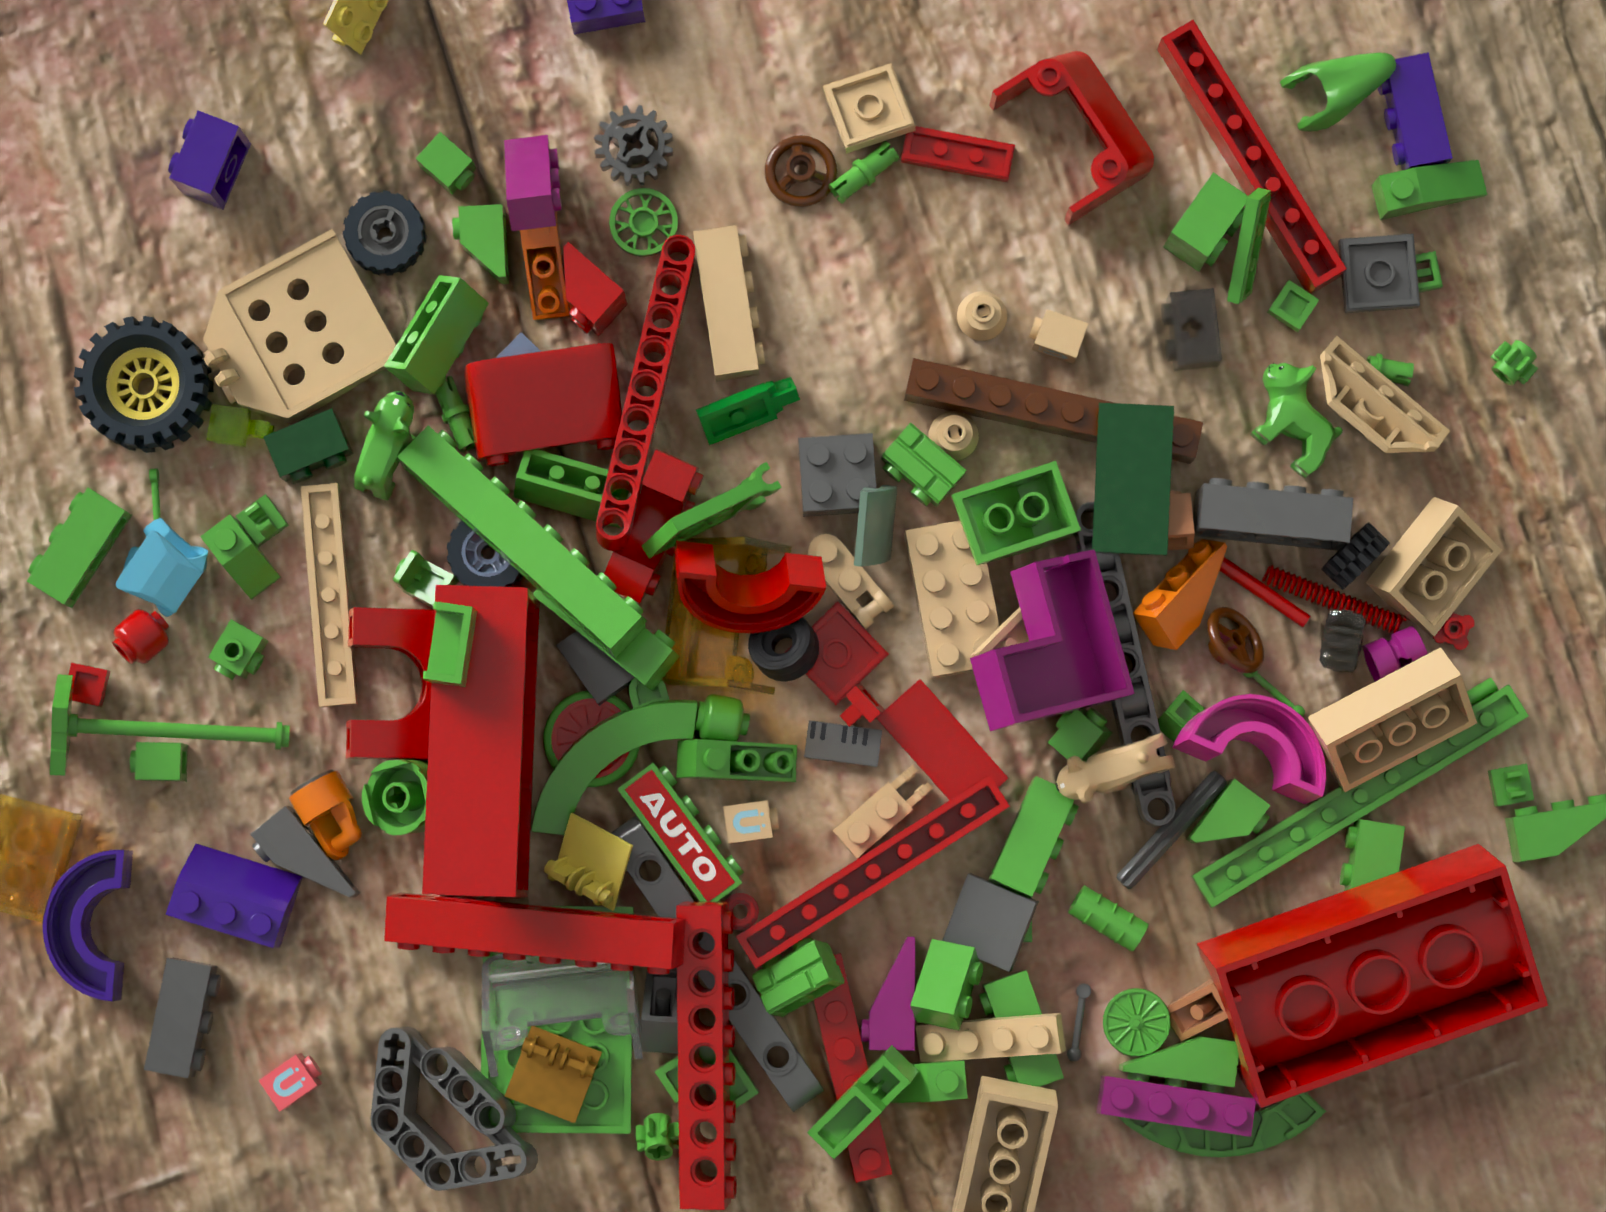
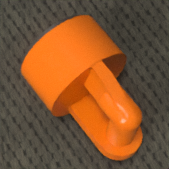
(316, 805)

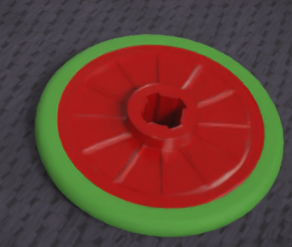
(574, 718)

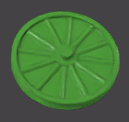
(1136, 1022)

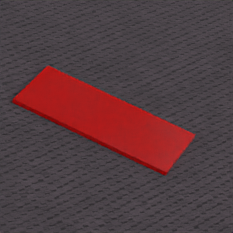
(938, 742)

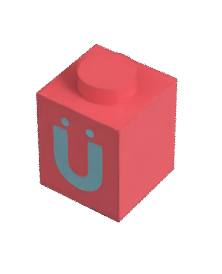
(291, 1081)

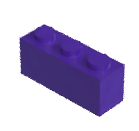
(1415, 114)

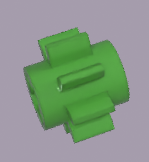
(1514, 362)
(657, 1136)

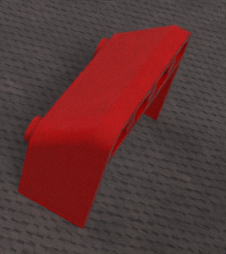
(1125, 152)

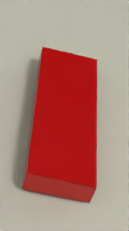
(958, 153)

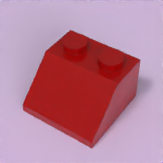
(590, 293)

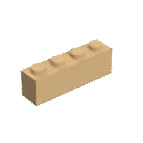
(726, 303)

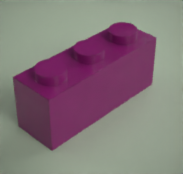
(532, 182)

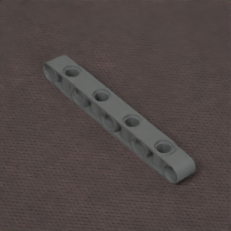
(1138, 708)
(752, 1022)

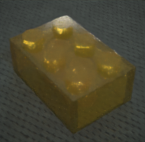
(33, 853)

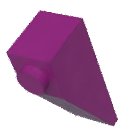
(891, 1015)

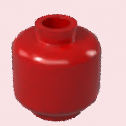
(141, 636)

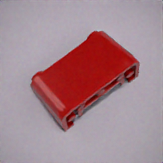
(543, 401)

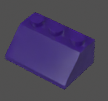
(234, 896)

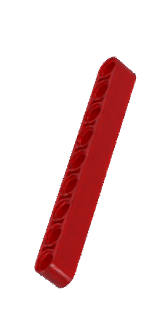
(641, 407)

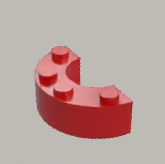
(663, 496)
(747, 601)

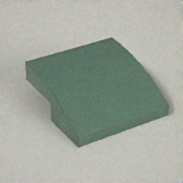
(875, 525)

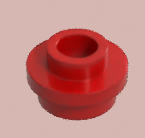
(752, 906)

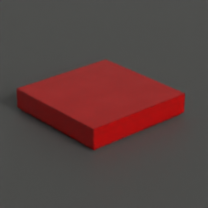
(844, 655)

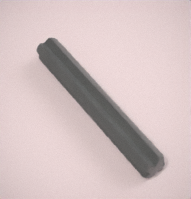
(1170, 832)

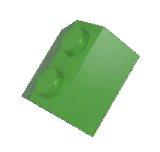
(1016, 514)

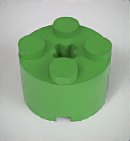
(385, 796)

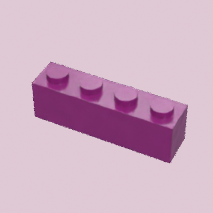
(1176, 1106)

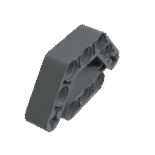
(422, 1058)

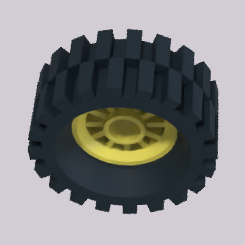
(113, 357)

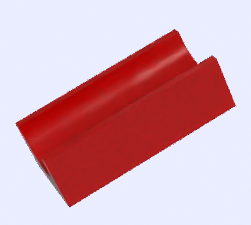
(484, 752)
(1374, 974)

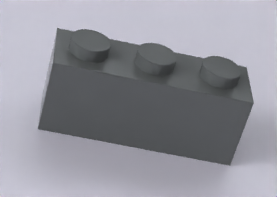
(182, 1018)

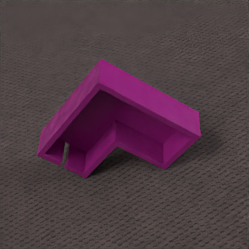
(1071, 647)

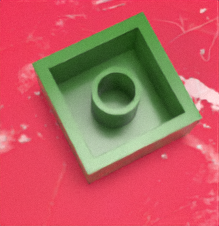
(1201, 229)

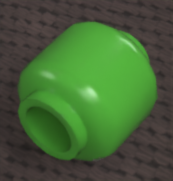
(721, 718)

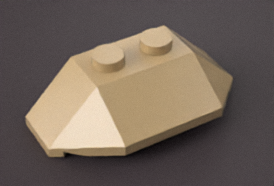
(1376, 404)

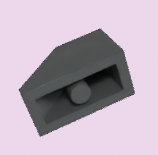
(659, 1013)

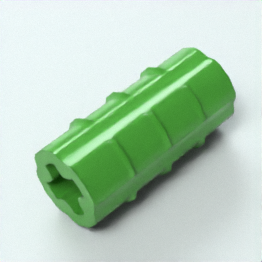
(1108, 918)

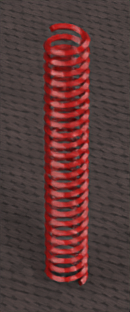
(1281, 573)

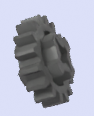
(642, 132)

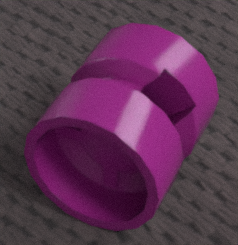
(1389, 656)

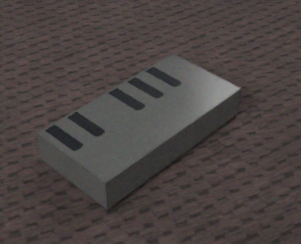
(843, 743)

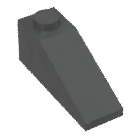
(297, 849)

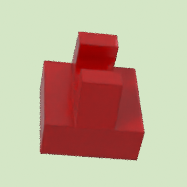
(862, 705)

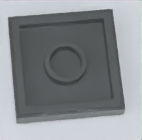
(1379, 273)
(594, 668)
(991, 921)

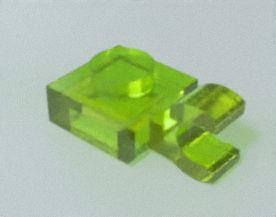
(233, 426)

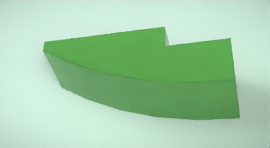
(863, 1102)

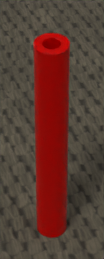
(1264, 592)

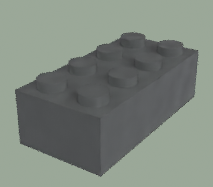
(1272, 516)

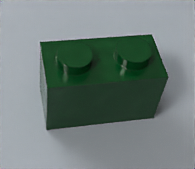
(309, 446)

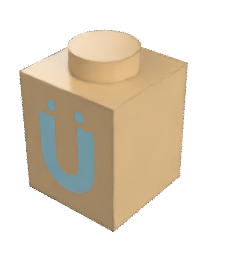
(1058, 335)
(750, 822)

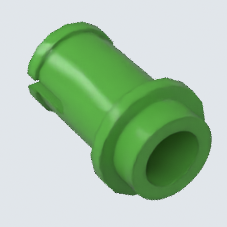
(1394, 370)

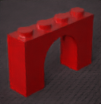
(411, 634)

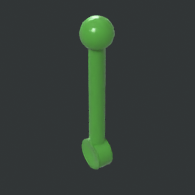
(154, 480)
(1272, 690)

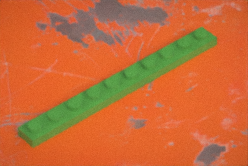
(1343, 808)

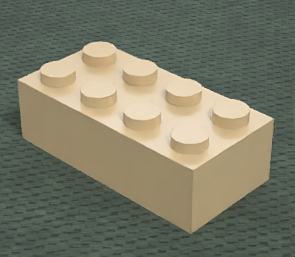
(951, 597)
(1393, 719)
(1006, 1147)

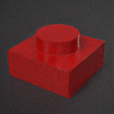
(89, 684)

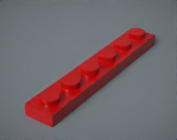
(846, 1065)

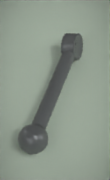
(1082, 991)

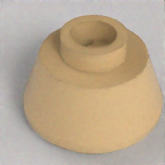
(971, 318)
(955, 446)

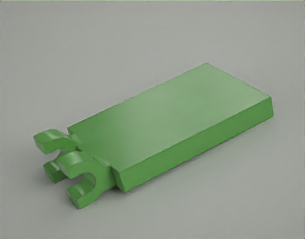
(745, 496)

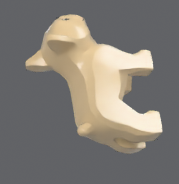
(1112, 768)

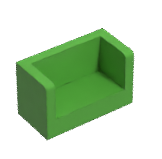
(451, 644)

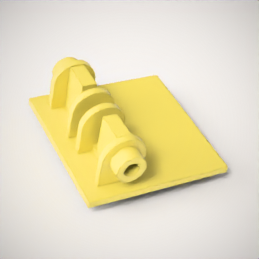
(354, 21)
(591, 862)

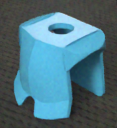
(162, 568)

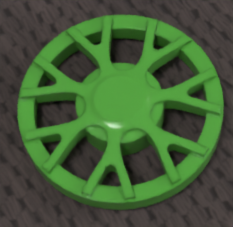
(642, 221)

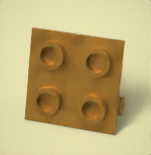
(553, 1074)

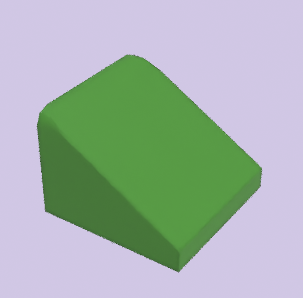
(1178, 714)

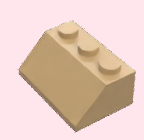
(1434, 565)

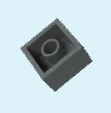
(835, 473)

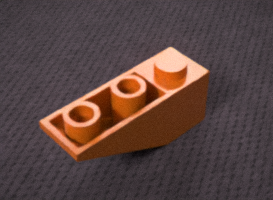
(545, 271)
(1179, 601)

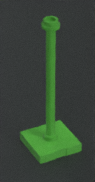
(68, 725)

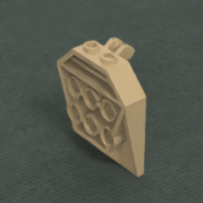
(242, 345)

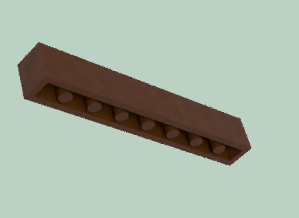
(1025, 405)

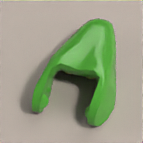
(1345, 82)

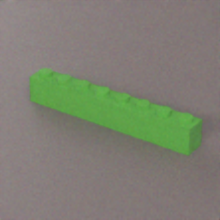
(522, 541)

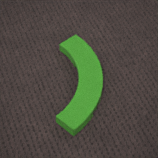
(600, 747)
(1270, 1127)

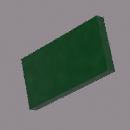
(1133, 479)

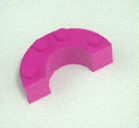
(1271, 727)

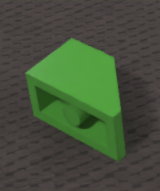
(484, 237)
(240, 556)
(1231, 815)
(935, 1083)

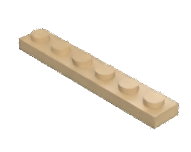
(328, 594)

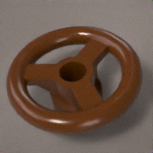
(799, 157)
(1229, 645)

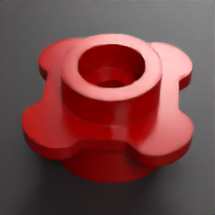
(1459, 638)

